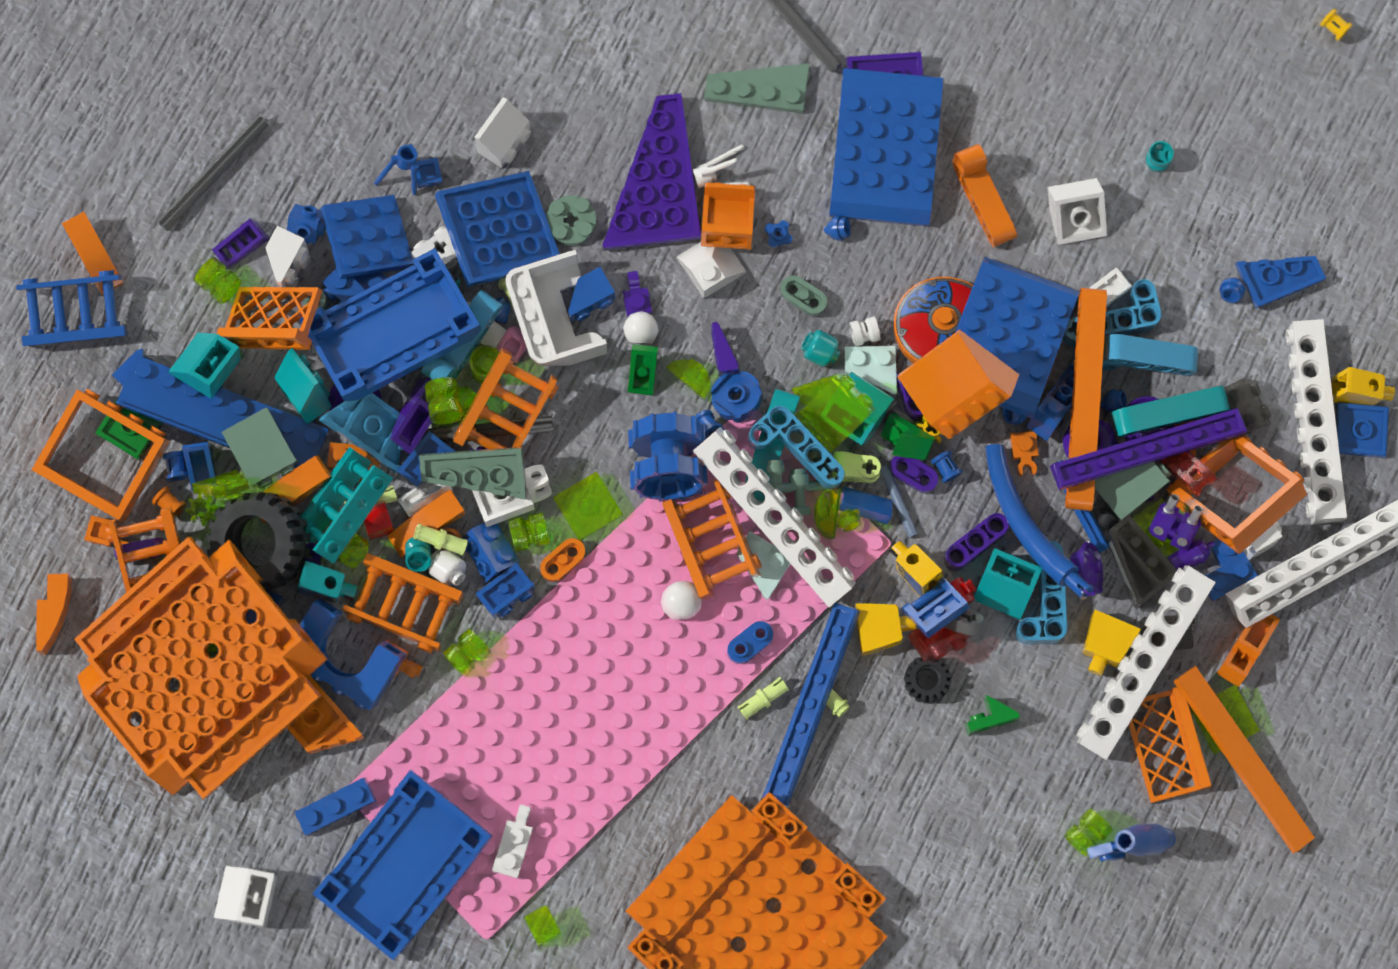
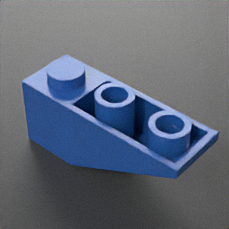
(1054, 406)

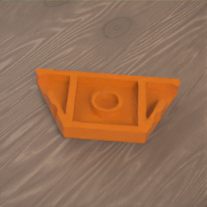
(323, 725)

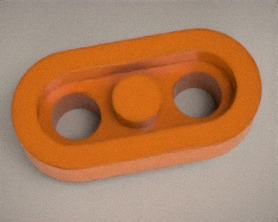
(560, 558)

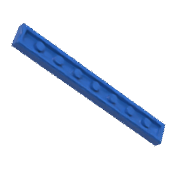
(811, 703)

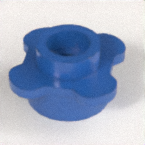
(784, 238)

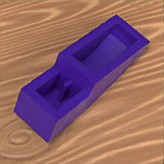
(413, 418)

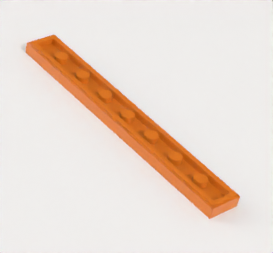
(1244, 759)

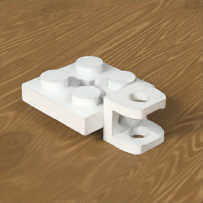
(497, 510)

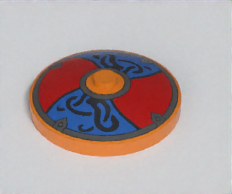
(929, 314)

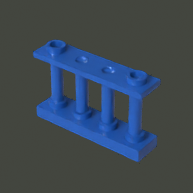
(61, 332)

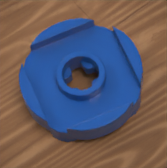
(738, 409)

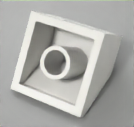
(502, 133)
(1077, 211)

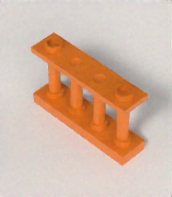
(493, 388)
(163, 522)
(696, 559)
(400, 577)

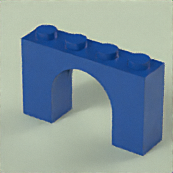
(363, 687)

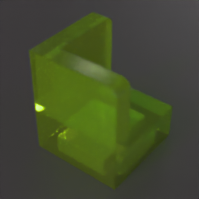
(542, 925)

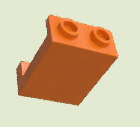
(728, 215)

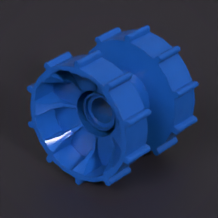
(668, 469)

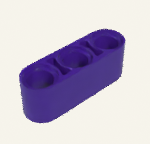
(981, 531)

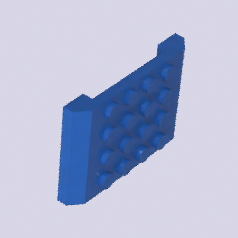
(886, 147)
(1019, 323)
(392, 328)
(403, 865)

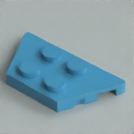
(368, 426)

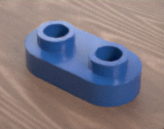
(751, 643)

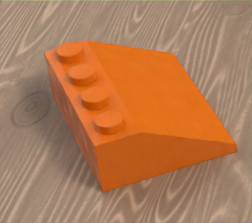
(958, 383)

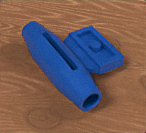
(1137, 841)

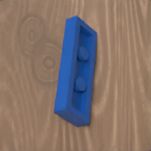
(335, 806)

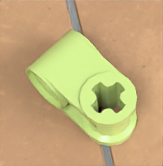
(855, 467)

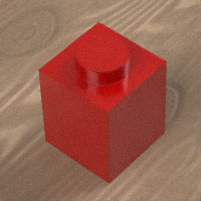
(378, 522)

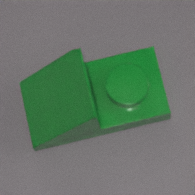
(642, 369)
(907, 438)
(998, 715)

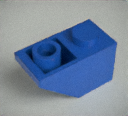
(590, 293)

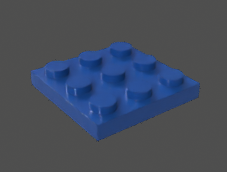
(367, 236)

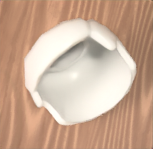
(681, 600)

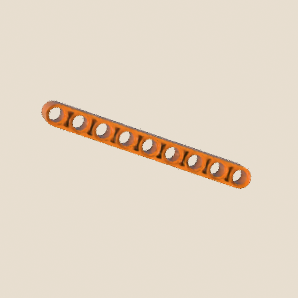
(1086, 388)

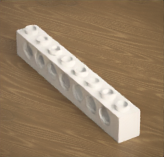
(1313, 333)
(777, 531)
(1315, 566)
(1172, 633)

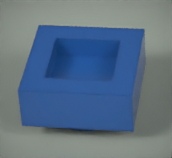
(428, 173)

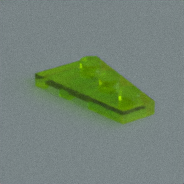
(224, 485)

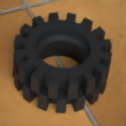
(920, 693)

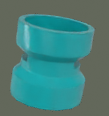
(1159, 151)
(417, 555)

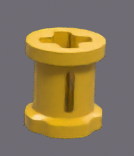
(1333, 16)

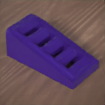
(235, 236)
(724, 356)

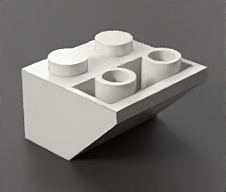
(287, 256)
(246, 896)

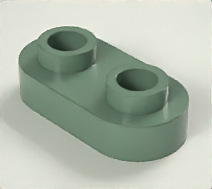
(804, 295)

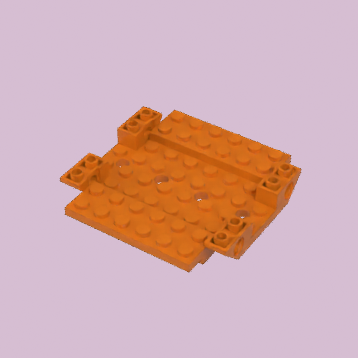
(224, 703)
(721, 893)

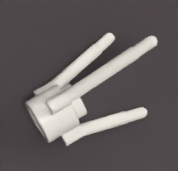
(706, 172)

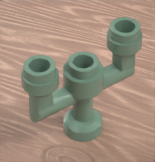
(797, 482)

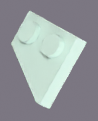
(874, 365)
(772, 561)

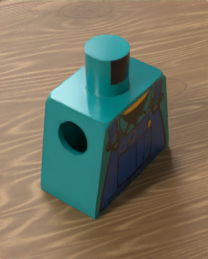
(313, 579)

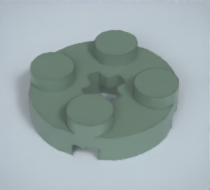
(582, 229)

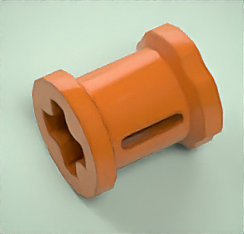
(165, 498)

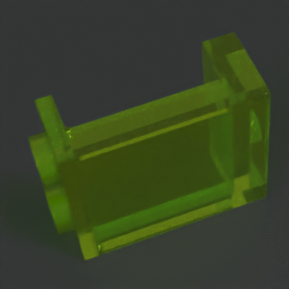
(836, 412)

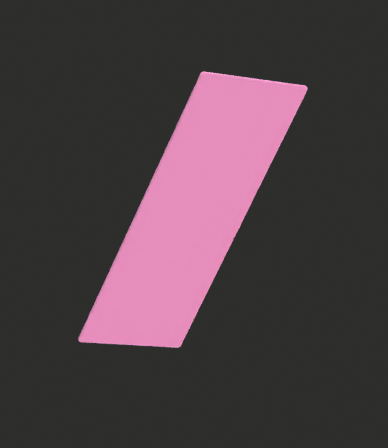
(601, 689)

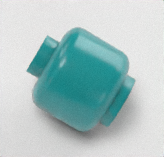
(820, 348)

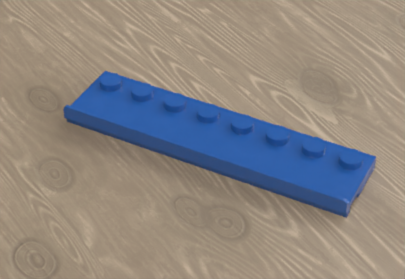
(167, 399)

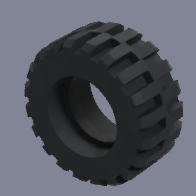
(284, 521)

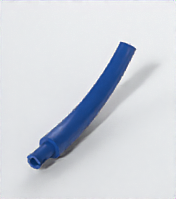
(1024, 527)

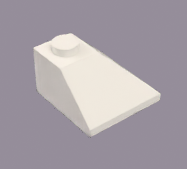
(710, 267)

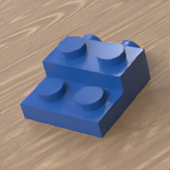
(345, 288)

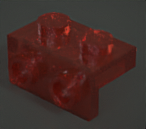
(938, 644)

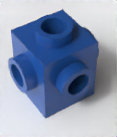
(306, 223)

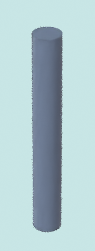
(898, 501)

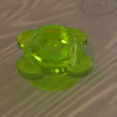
(849, 520)

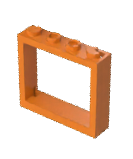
(133, 422)
(1261, 519)

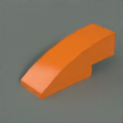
(89, 248)
(300, 481)
(435, 515)
(52, 611)
(1247, 650)

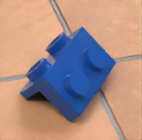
(490, 550)
(506, 591)

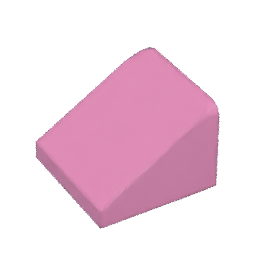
(513, 342)

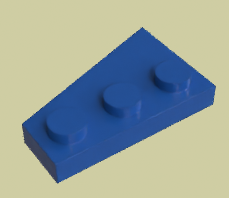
(1277, 279)

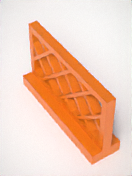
(265, 335)
(1189, 740)

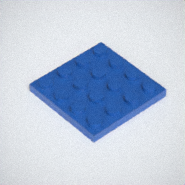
(496, 226)

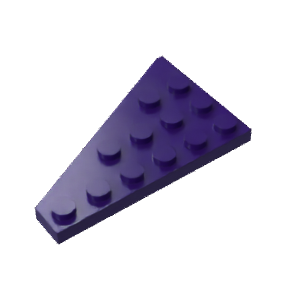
(659, 189)

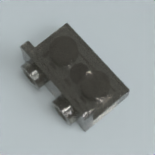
(1245, 396)

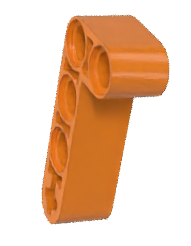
(972, 173)

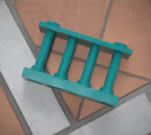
(332, 495)

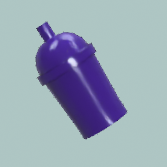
(1196, 554)

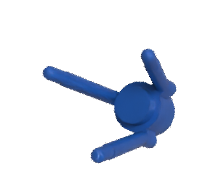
(405, 160)

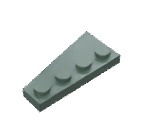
(765, 88)
(483, 470)

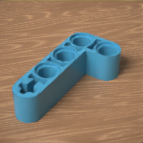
(1132, 314)
(1149, 355)
(451, 364)
(800, 450)
(1047, 616)

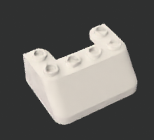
(542, 313)

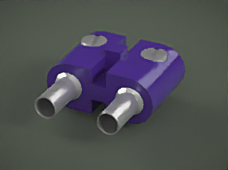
(1175, 526)

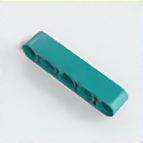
(1170, 411)
(775, 449)

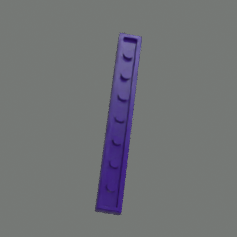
(1148, 449)

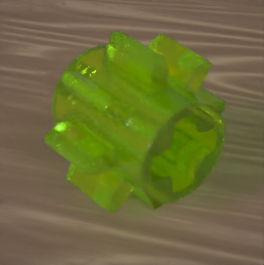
(202, 502)

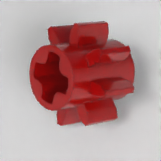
(965, 589)

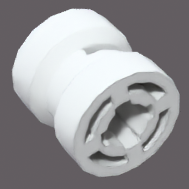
(864, 331)

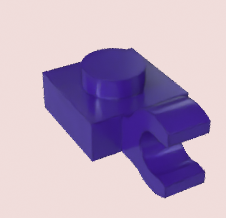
(636, 299)

